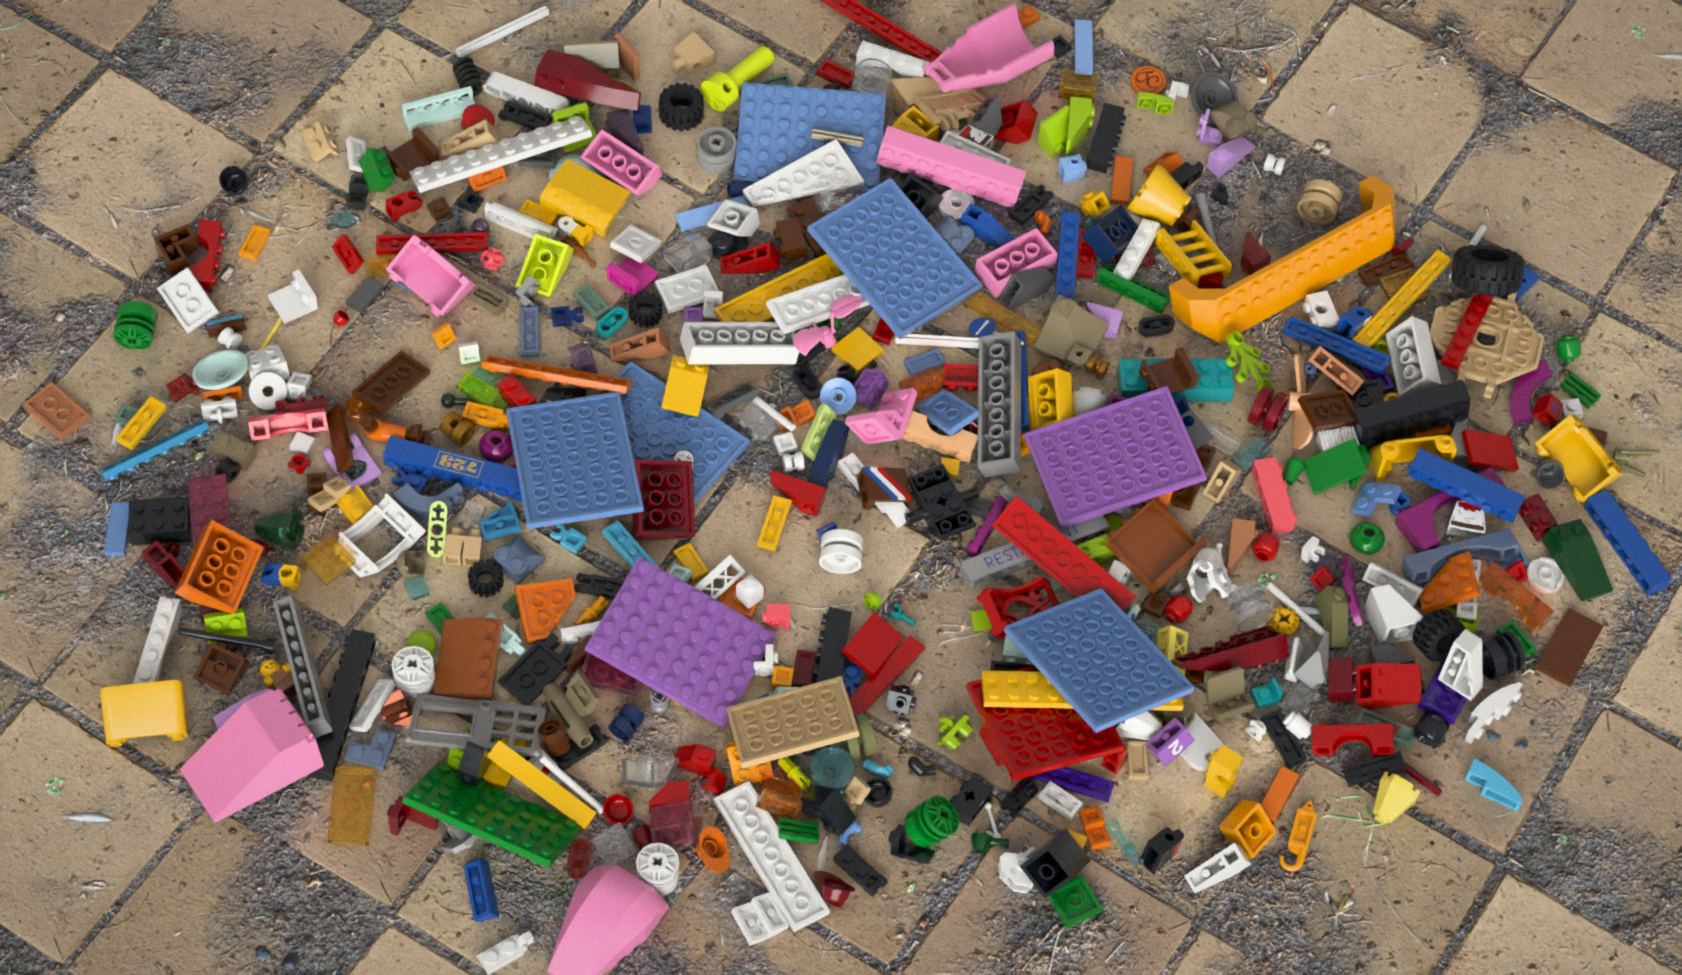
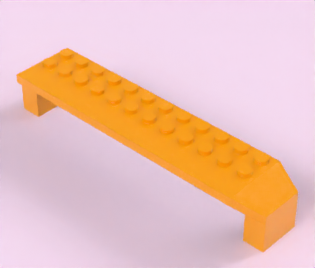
(1294, 275)

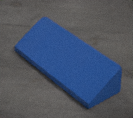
(481, 890)

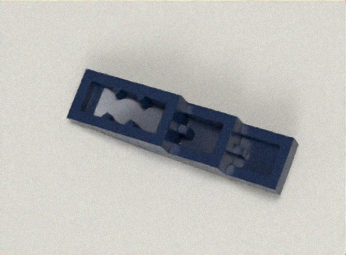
(830, 450)

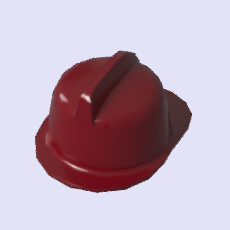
(833, 888)

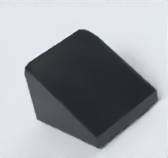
(470, 201)

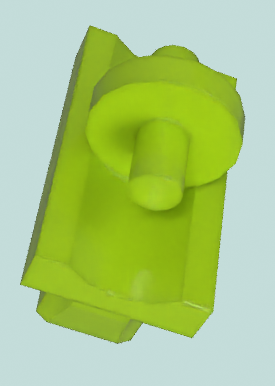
(949, 738)

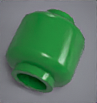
(1568, 348)

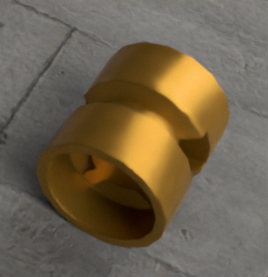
(458, 429)

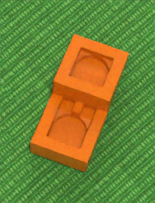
(799, 414)
(1094, 828)

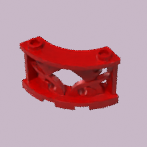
(1005, 598)

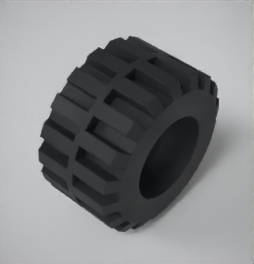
(681, 118)
(1436, 634)

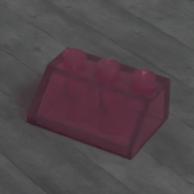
(607, 677)

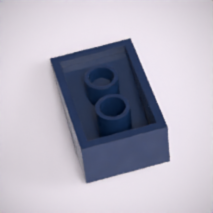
(1111, 233)

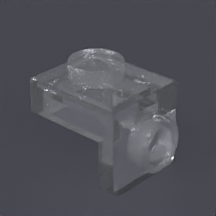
(1165, 265)
(471, 515)

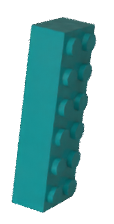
(1213, 384)

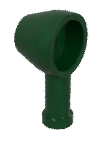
(981, 842)

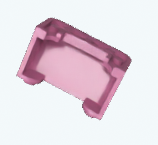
(430, 276)

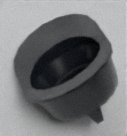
(726, 243)

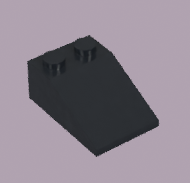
(921, 195)

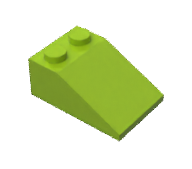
(1079, 121)

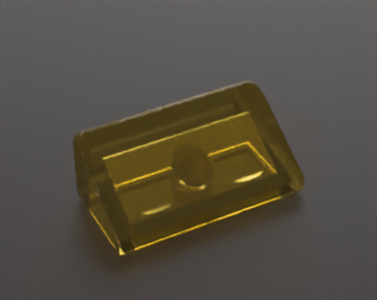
(377, 266)

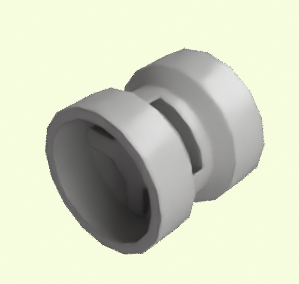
(658, 702)

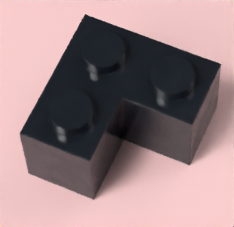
(828, 807)

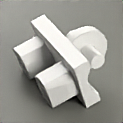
(219, 409)

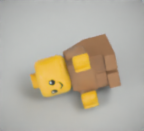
(278, 678)

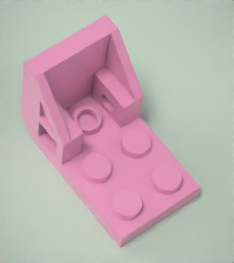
(889, 420)

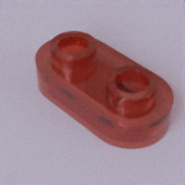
(579, 860)

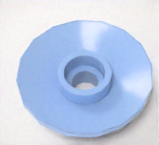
(838, 386)

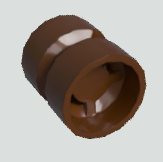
(554, 737)

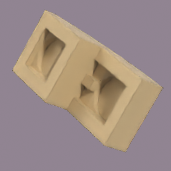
(332, 492)

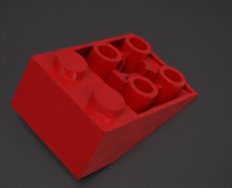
(1387, 685)

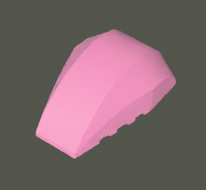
(605, 921)

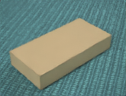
(1137, 760)

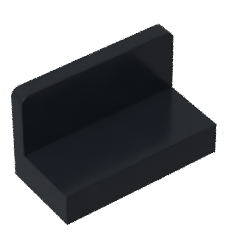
(1187, 174)

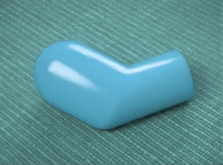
(877, 769)

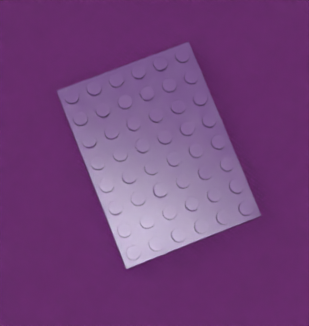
(1114, 457)
(680, 641)

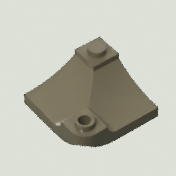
(1070, 332)

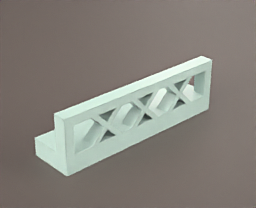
(439, 110)

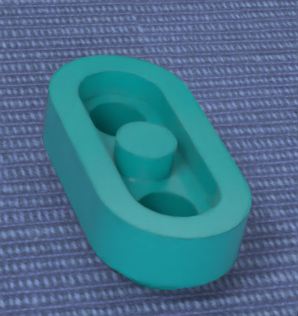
(611, 323)

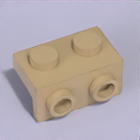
(320, 141)

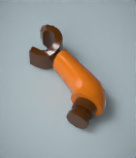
(381, 431)

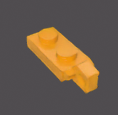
(485, 416)

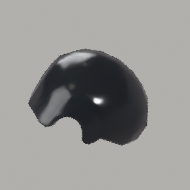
(233, 180)
(880, 792)

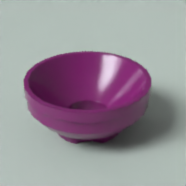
(499, 452)

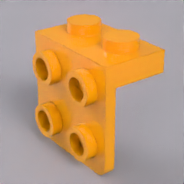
(752, 774)

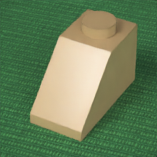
(1222, 480)

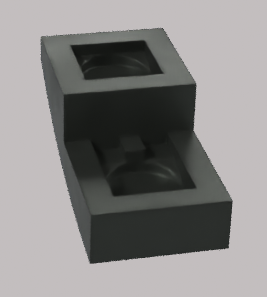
(357, 193)

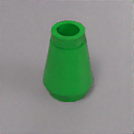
(1293, 469)

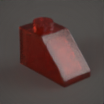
(1253, 255)

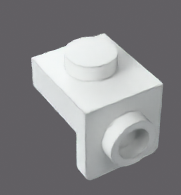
(1177, 89)
(711, 300)
(767, 667)

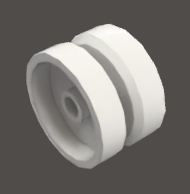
(841, 551)

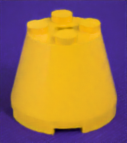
(1160, 197)

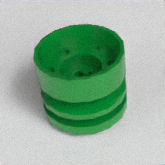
(135, 325)
(931, 821)

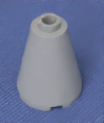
(1088, 400)

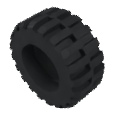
(1487, 270)

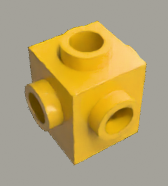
(1093, 203)

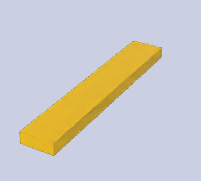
(541, 784)

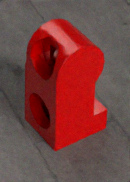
(402, 204)
(1117, 760)

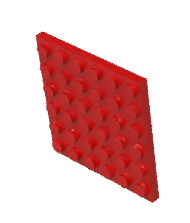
(1041, 738)

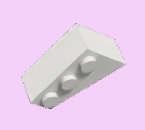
(1464, 665)

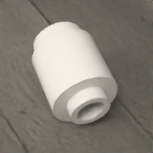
(1297, 725)

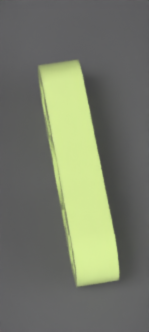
(443, 515)

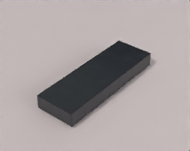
(1283, 740)
(1374, 768)

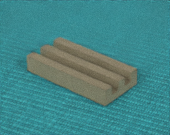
(486, 301)

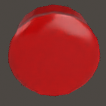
(474, 114)

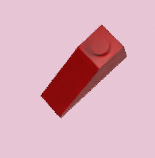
(751, 260)
(804, 495)

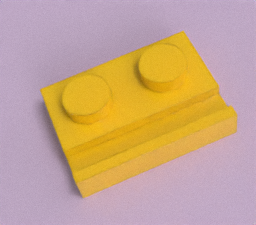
(354, 505)

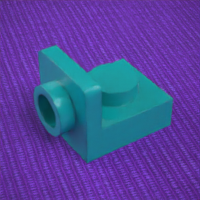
(1267, 694)

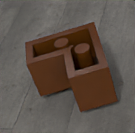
(174, 246)

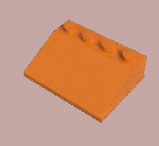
(219, 568)

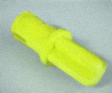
(794, 772)

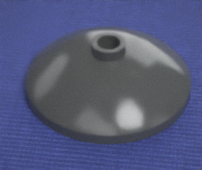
(1215, 89)

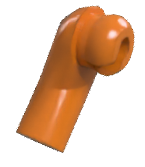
(1044, 221)

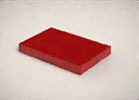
(1490, 450)
(872, 644)

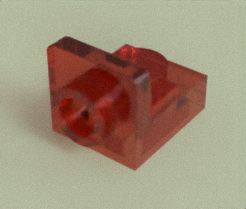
(182, 387)

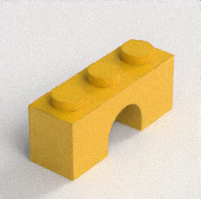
(1221, 770)

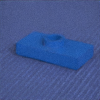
(1529, 280)

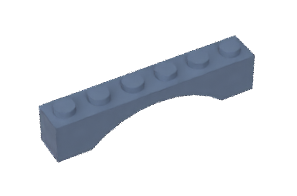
(1497, 546)

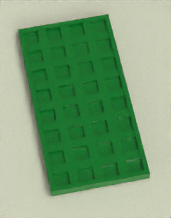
(493, 815)

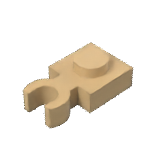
(856, 792)

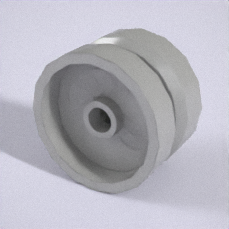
(716, 149)

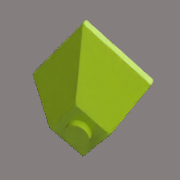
(1054, 132)

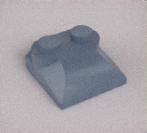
(955, 234)
(517, 559)

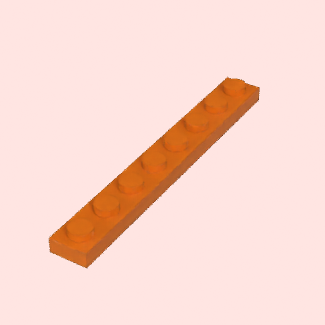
(551, 373)

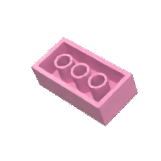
(1018, 255)

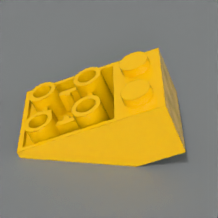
(917, 123)

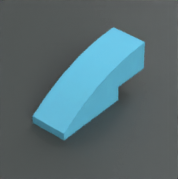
(1494, 785)

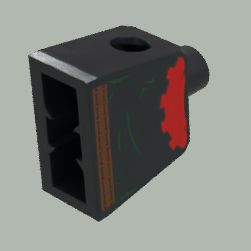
(1164, 843)

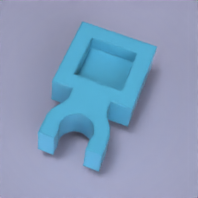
(569, 539)

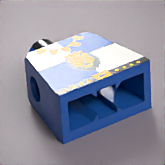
(1354, 318)

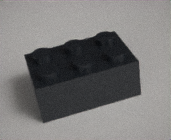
(159, 520)

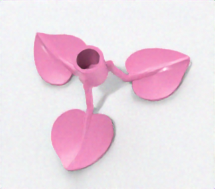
(808, 338)

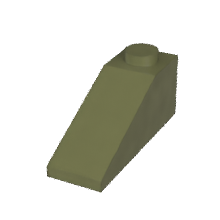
(1334, 615)

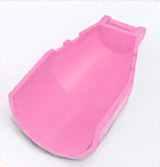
(988, 54)

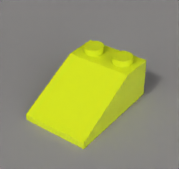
(545, 263)

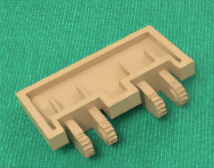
(948, 107)

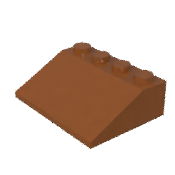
(468, 658)

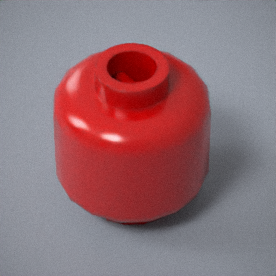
(1265, 547)
(1178, 609)

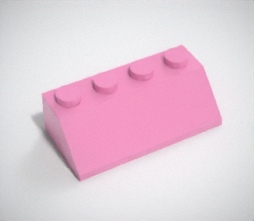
(621, 163)

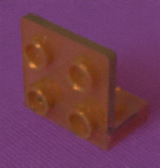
(925, 382)
(779, 797)

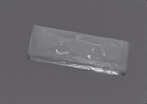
(835, 199)

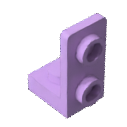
(1208, 135)

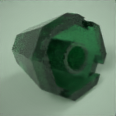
(281, 528)

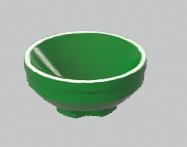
(1366, 544)

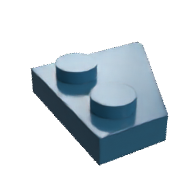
(500, 523)

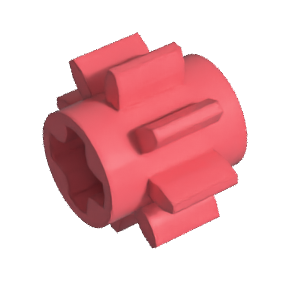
(492, 258)

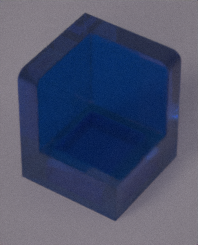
(642, 119)

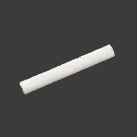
(775, 414)

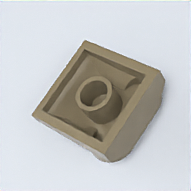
(1234, 120)

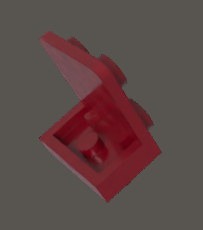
(401, 812)

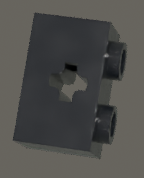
(971, 799)

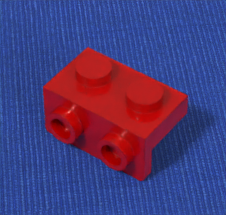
(961, 376)

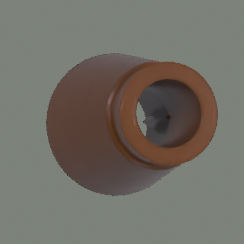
(1185, 220)

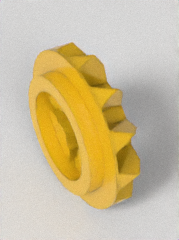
(1292, 622)

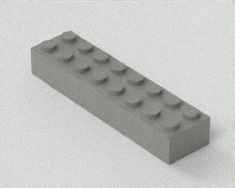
(999, 404)

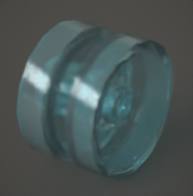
(832, 769)

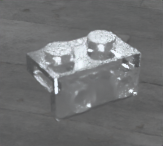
(759, 421)

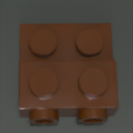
(221, 667)

